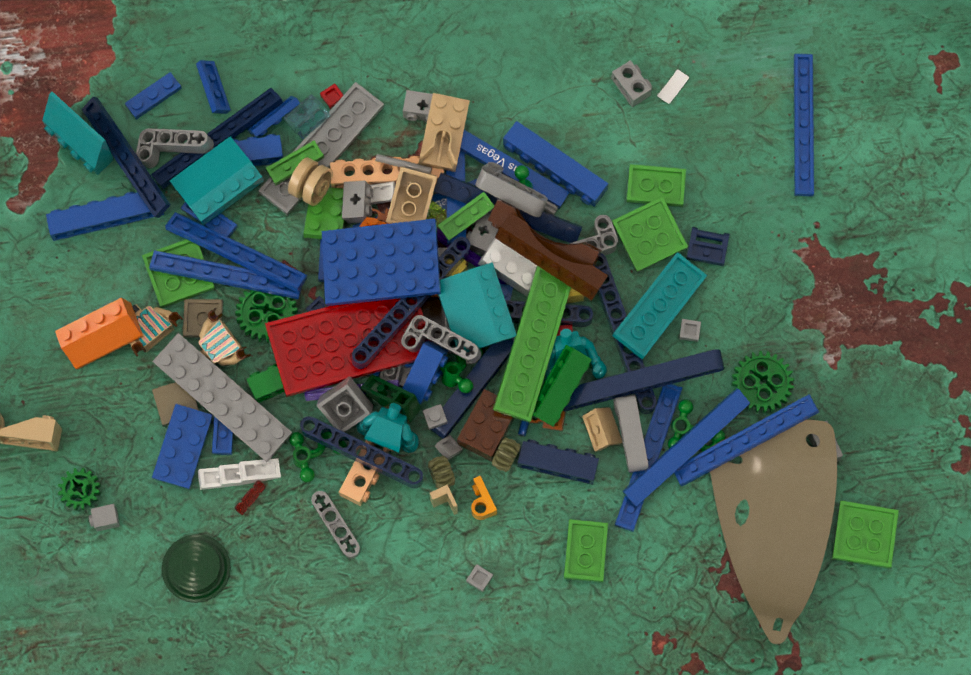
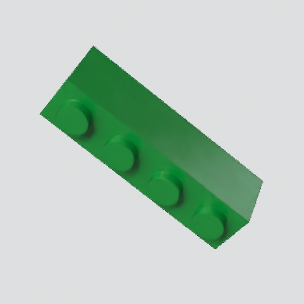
(265, 384)
(560, 385)

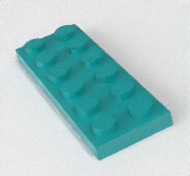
(659, 305)

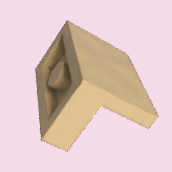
(602, 428)
(442, 496)

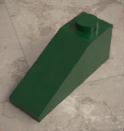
(388, 393)

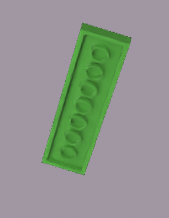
(532, 346)

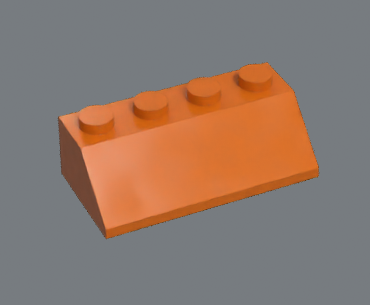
(99, 333)

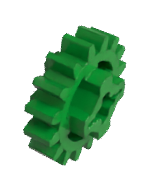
(85, 484)

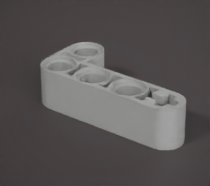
(197, 143)
(509, 190)
(602, 235)
(444, 341)
(631, 433)

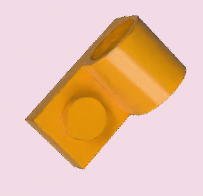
(485, 499)

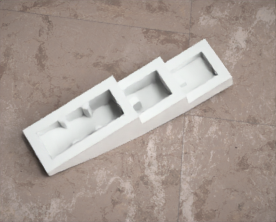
(239, 474)

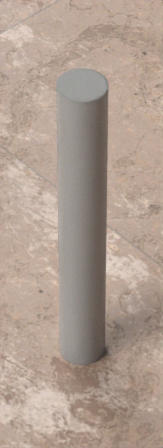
(397, 162)

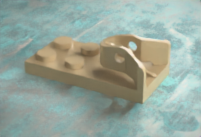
(444, 132)

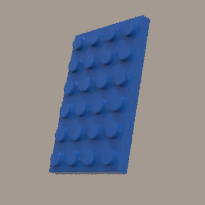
(381, 262)

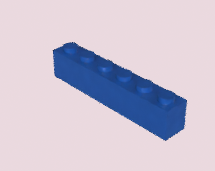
(555, 163)
(97, 216)

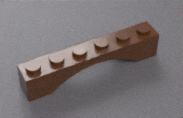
(578, 253)
(582, 278)

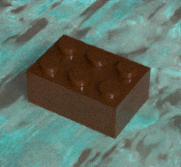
(485, 427)

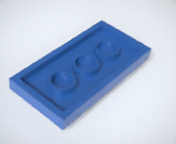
(182, 446)

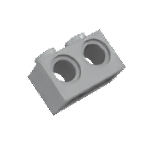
(627, 85)

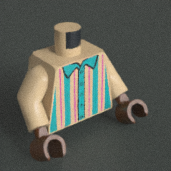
(155, 326)
(219, 343)

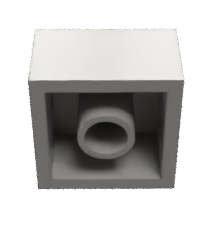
(345, 405)

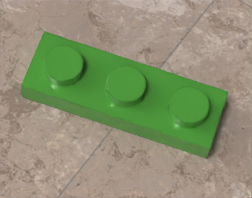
(285, 167)
(466, 216)

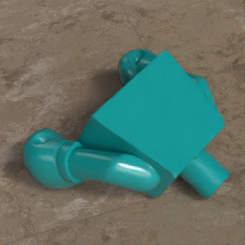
(581, 344)
(389, 429)

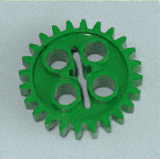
(258, 328)
(774, 369)

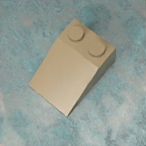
(411, 196)
(33, 433)

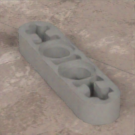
(334, 525)

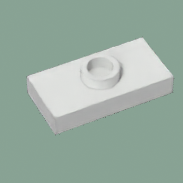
(382, 192)

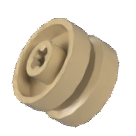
(310, 181)

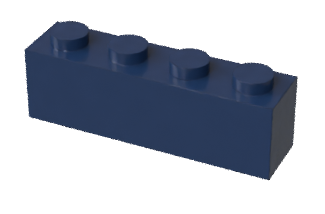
(558, 462)

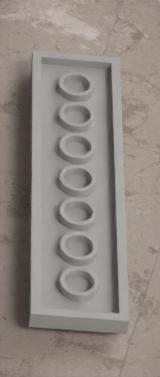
(332, 136)
(222, 397)

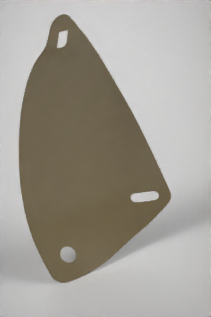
(787, 523)

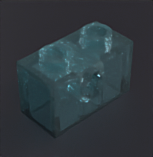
(306, 116)

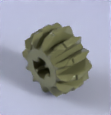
(506, 454)
(441, 472)

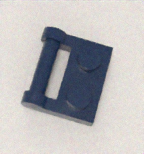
(707, 252)

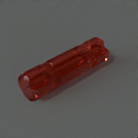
(250, 497)

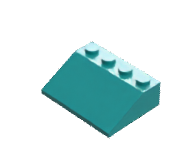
(76, 135)
(217, 180)
(476, 307)

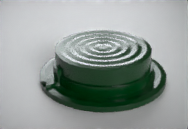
(196, 568)

